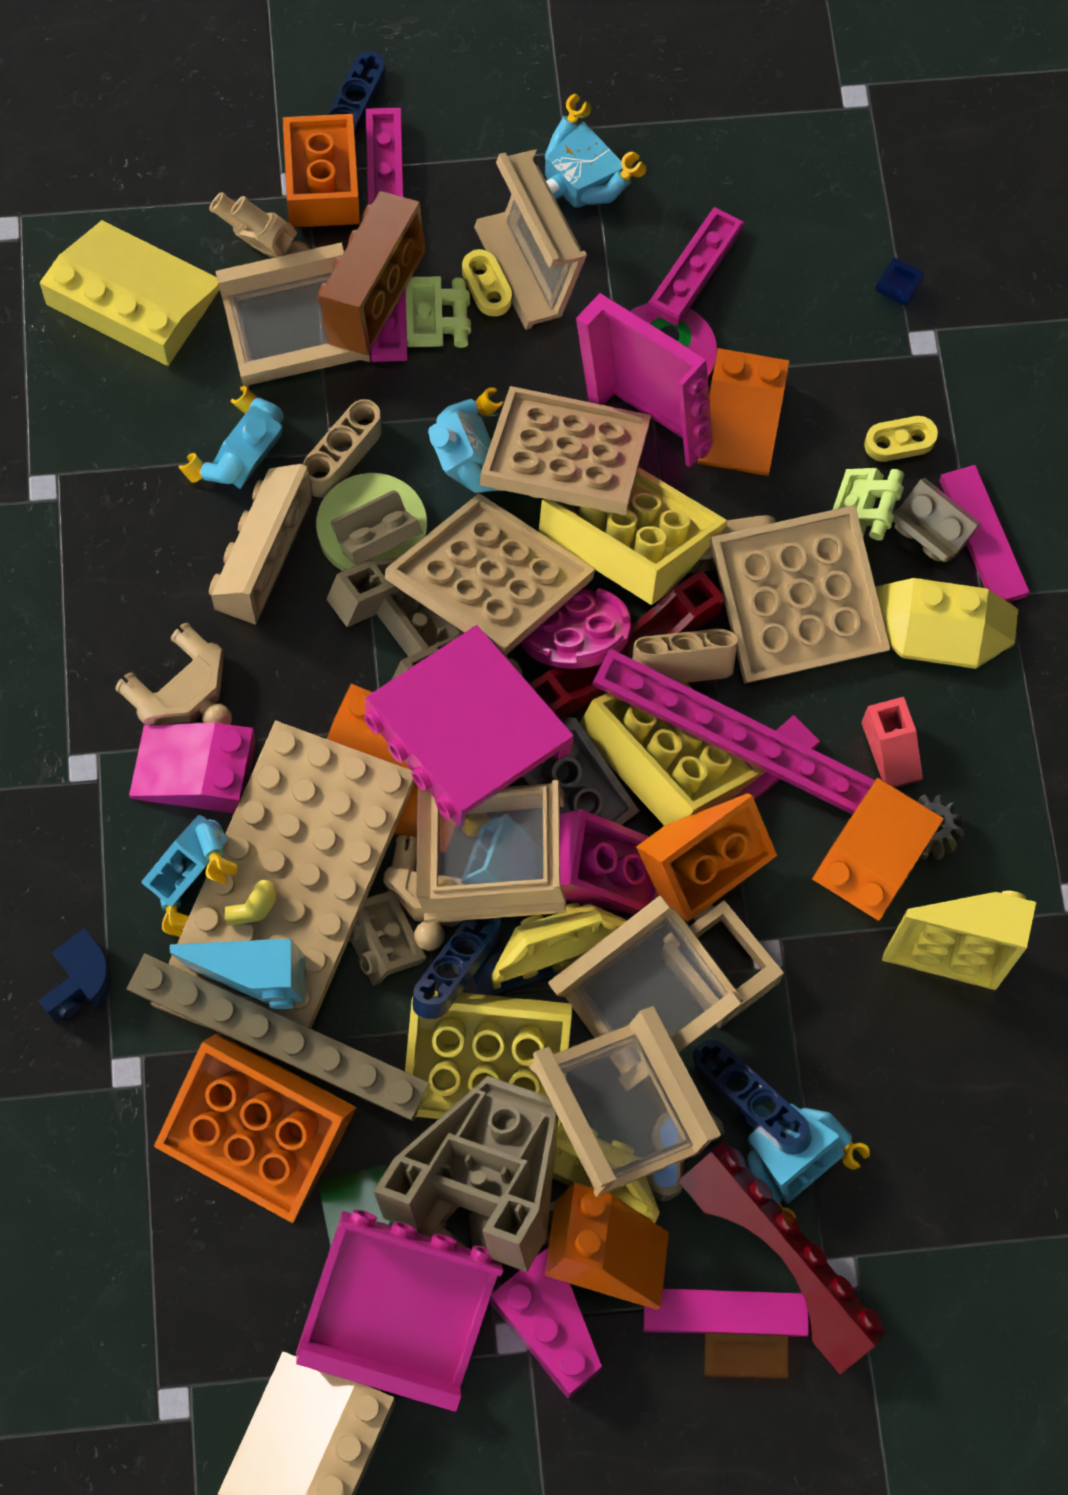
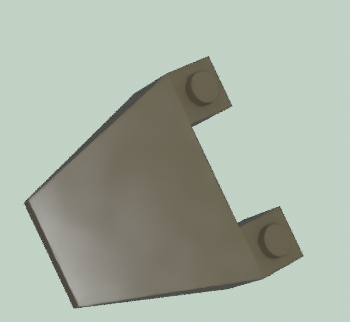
(365, 592)
(487, 1157)

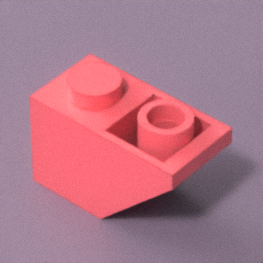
(893, 742)

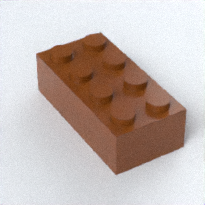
(372, 272)

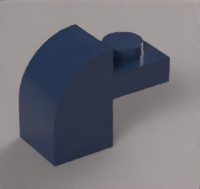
(87, 979)

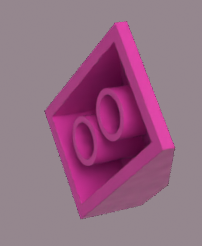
(194, 765)
(603, 863)

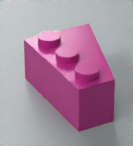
(549, 1325)

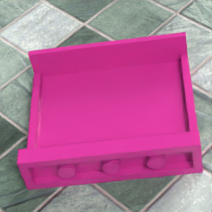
(647, 371)
(465, 724)
(398, 1309)

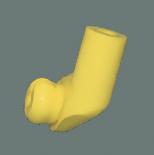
(256, 906)

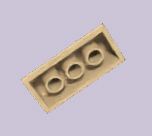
(262, 543)

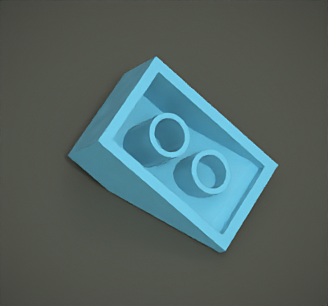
(258, 968)

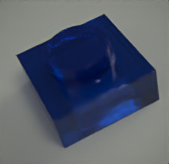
(899, 281)

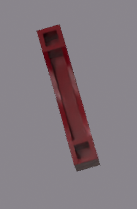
(681, 610)
(838, 1319)

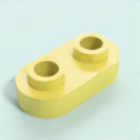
(488, 285)
(898, 438)

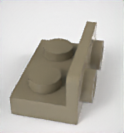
(935, 522)
(375, 528)
(384, 938)

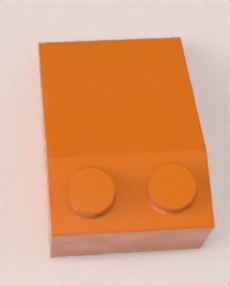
(321, 170)
(745, 410)
(878, 849)
(707, 854)
(607, 1247)

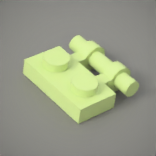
(424, 312)
(862, 488)

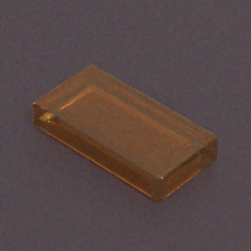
(746, 1355)

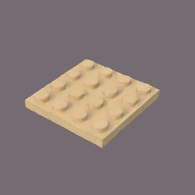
(566, 450)
(490, 573)
(799, 594)

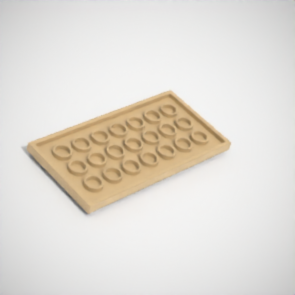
(318, 831)

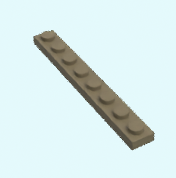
(279, 1037)

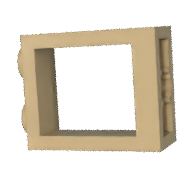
(770, 972)

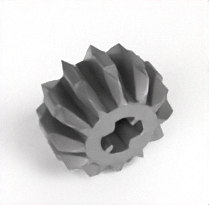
(948, 831)

